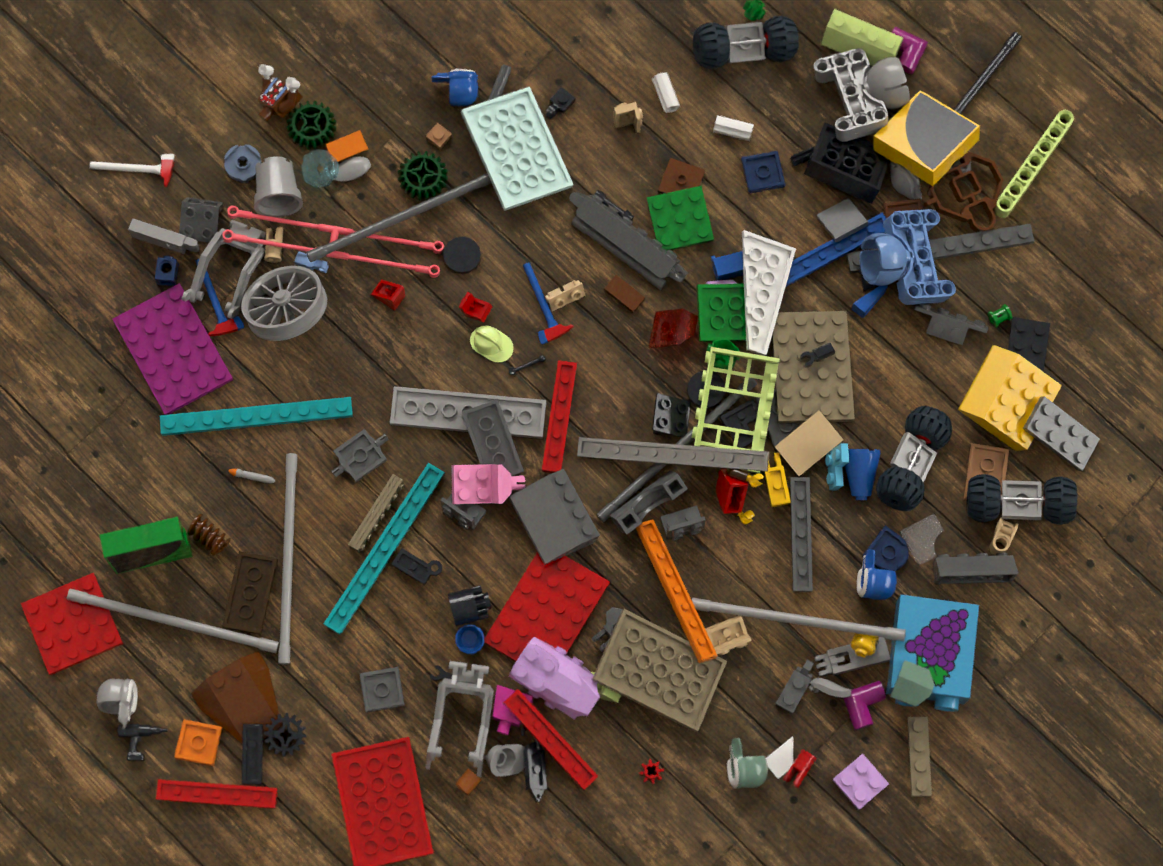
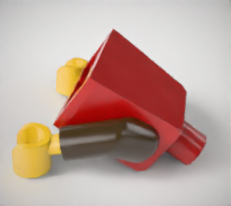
(732, 490)

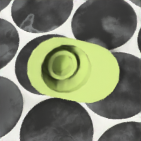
(491, 343)

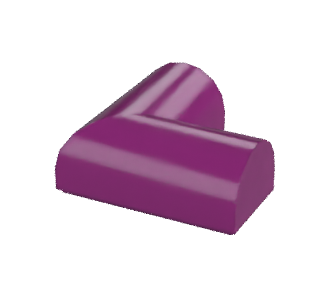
(912, 49)
(858, 703)

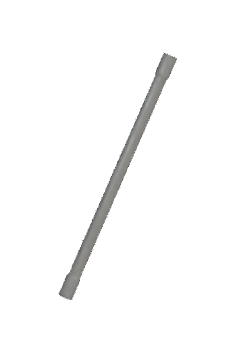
(85, 598)
(888, 633)
(284, 647)

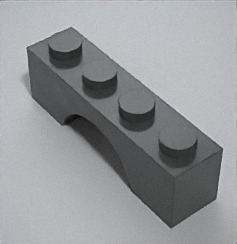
(662, 490)

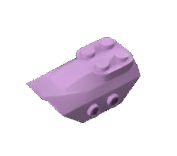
(556, 678)

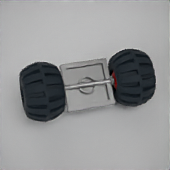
(745, 42)
(903, 483)
(1022, 499)

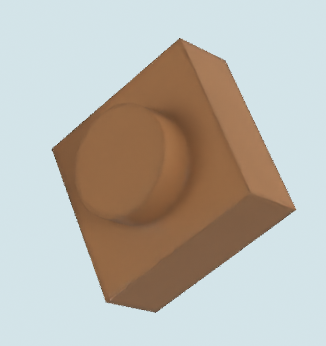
(438, 136)

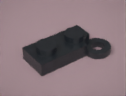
(415, 567)

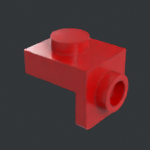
(475, 307)

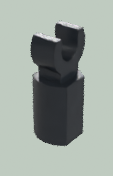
(818, 354)

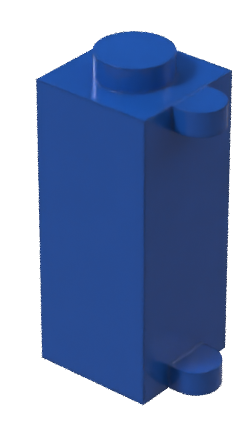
(728, 266)

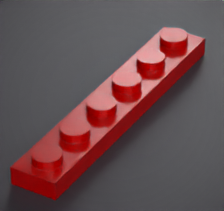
(559, 416)
(550, 739)
(216, 794)

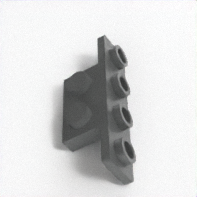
(949, 326)

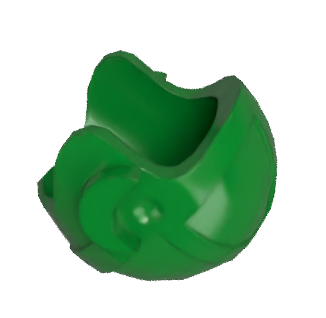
(722, 361)

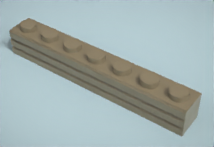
(376, 513)

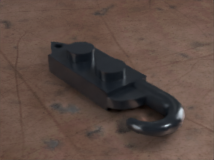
(534, 768)

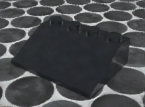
(847, 164)

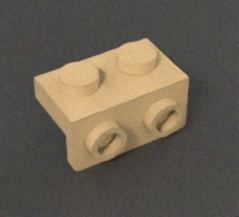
(628, 114)
(728, 635)

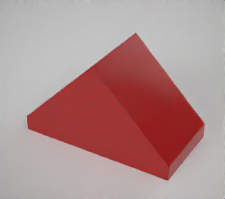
(389, 293)

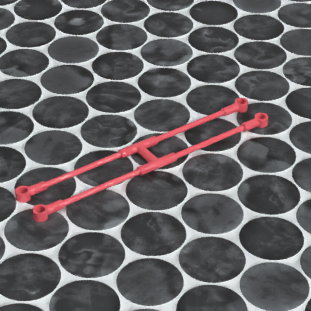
(335, 231)

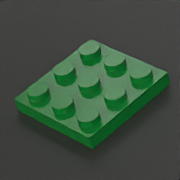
(680, 218)
(721, 312)

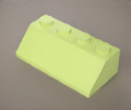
(850, 33)

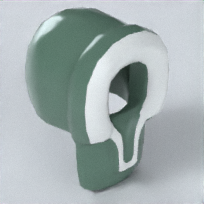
(745, 771)

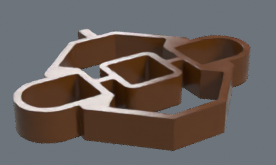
(987, 203)

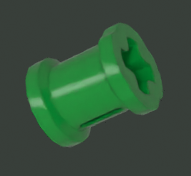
(1006, 314)

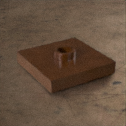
(680, 176)

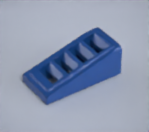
(868, 301)

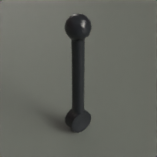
(512, 371)

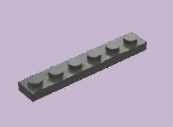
(801, 534)

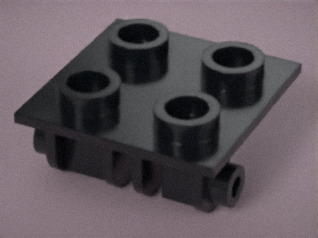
(671, 415)

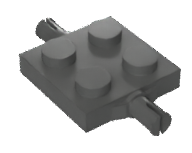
(360, 455)

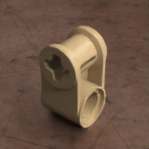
(1004, 534)

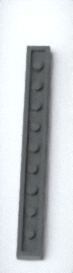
(967, 243)
(673, 454)

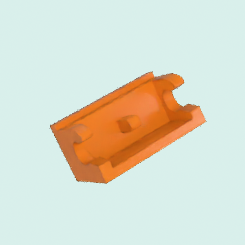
(347, 146)

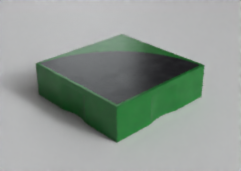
(146, 545)

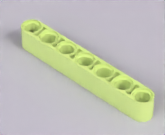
(1037, 156)

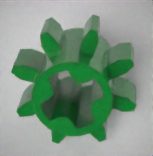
(754, 10)

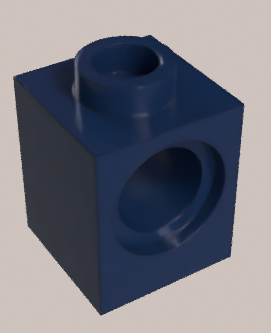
(170, 278)

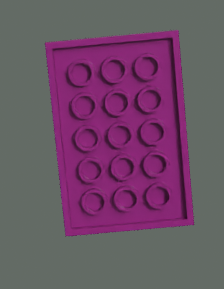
(172, 349)

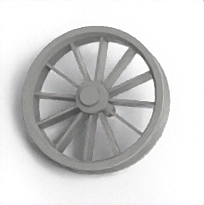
(284, 303)

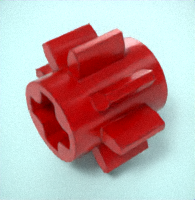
(651, 765)

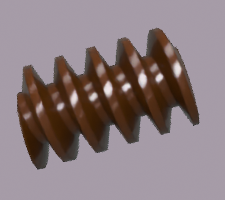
(207, 536)

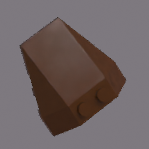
(239, 696)

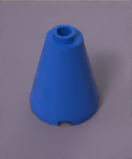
(862, 471)

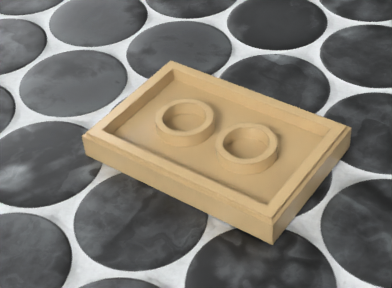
(808, 443)

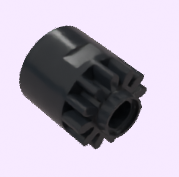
(469, 605)

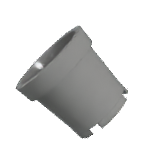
(276, 188)

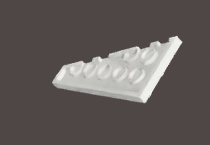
(765, 278)

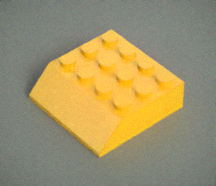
(1006, 395)

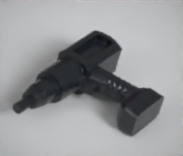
(135, 733)

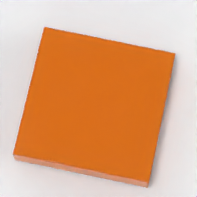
(198, 742)

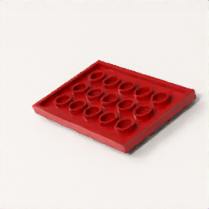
(548, 605)
(382, 803)

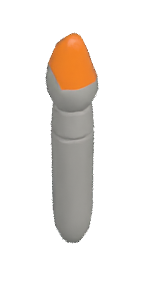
(251, 475)

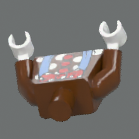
(277, 96)

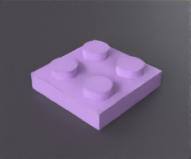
(860, 781)

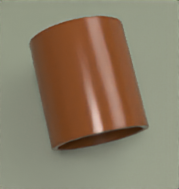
(468, 782)

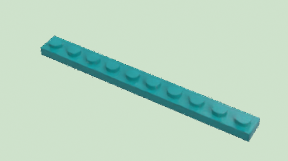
(256, 416)
(384, 549)

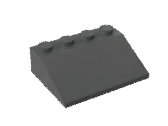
(554, 517)

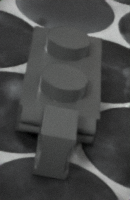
(795, 688)

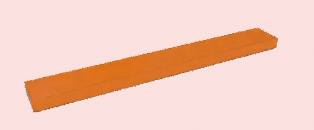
(676, 591)

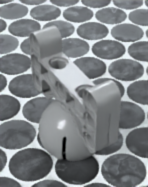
(875, 86)

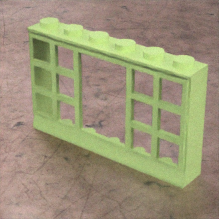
(765, 402)

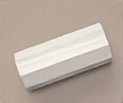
(666, 92)
(733, 128)

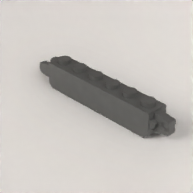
(627, 237)

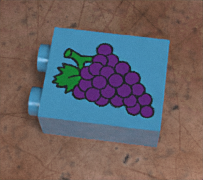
(939, 639)

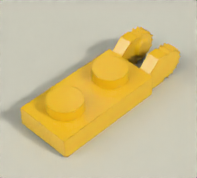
(777, 484)

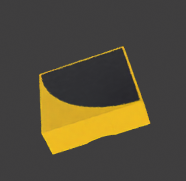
(926, 138)

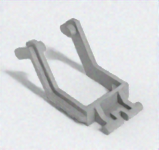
(256, 251)
(463, 682)

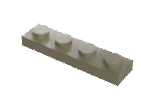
(919, 757)

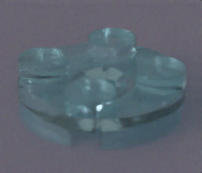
(310, 164)

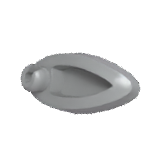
(352, 168)
(829, 688)

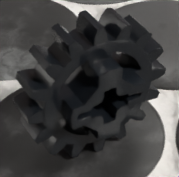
(293, 734)

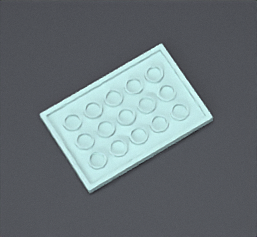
(516, 148)

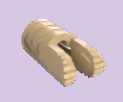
(272, 253)

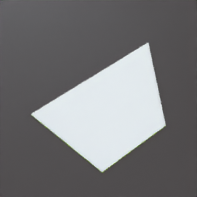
(781, 759)

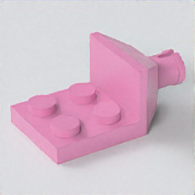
(483, 484)

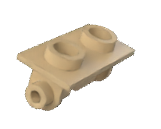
(572, 292)

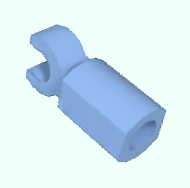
(302, 260)

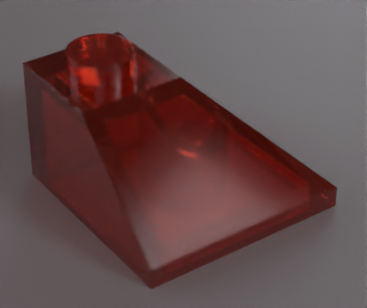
(672, 327)

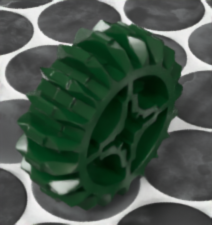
(319, 114)
(406, 172)

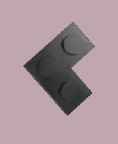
(739, 419)

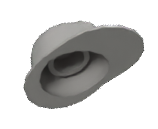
(506, 759)

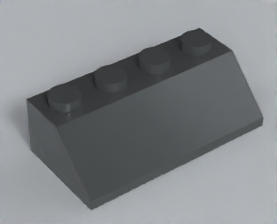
(974, 568)

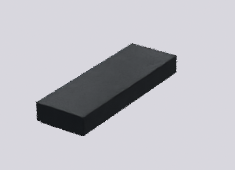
(252, 754)

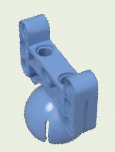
(899, 258)

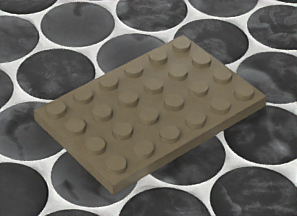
(823, 385)
(658, 671)

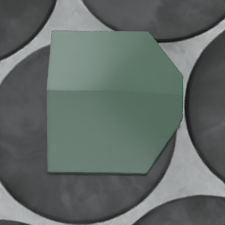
(912, 684)

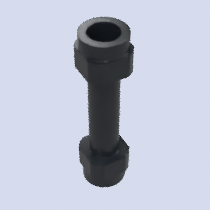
(607, 202)

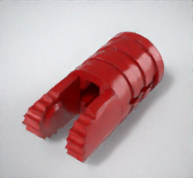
(802, 765)

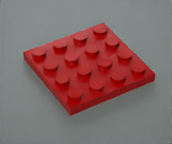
(68, 629)

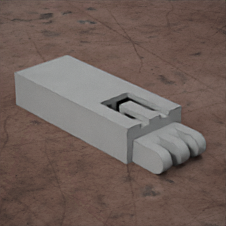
(162, 237)
(834, 655)

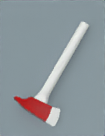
(164, 169)

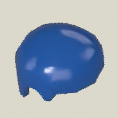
(469, 639)

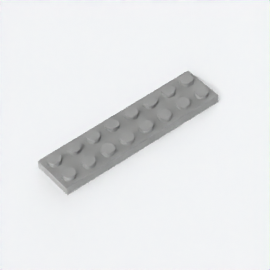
(444, 410)

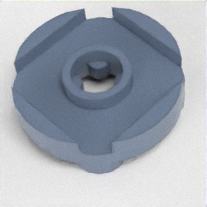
(232, 163)

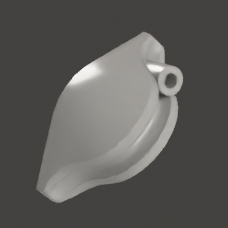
(905, 181)

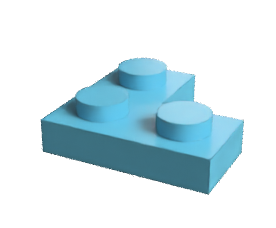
(835, 461)

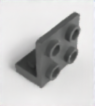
(199, 218)
(467, 514)
(682, 523)

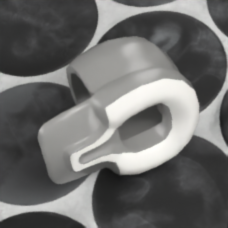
(118, 697)

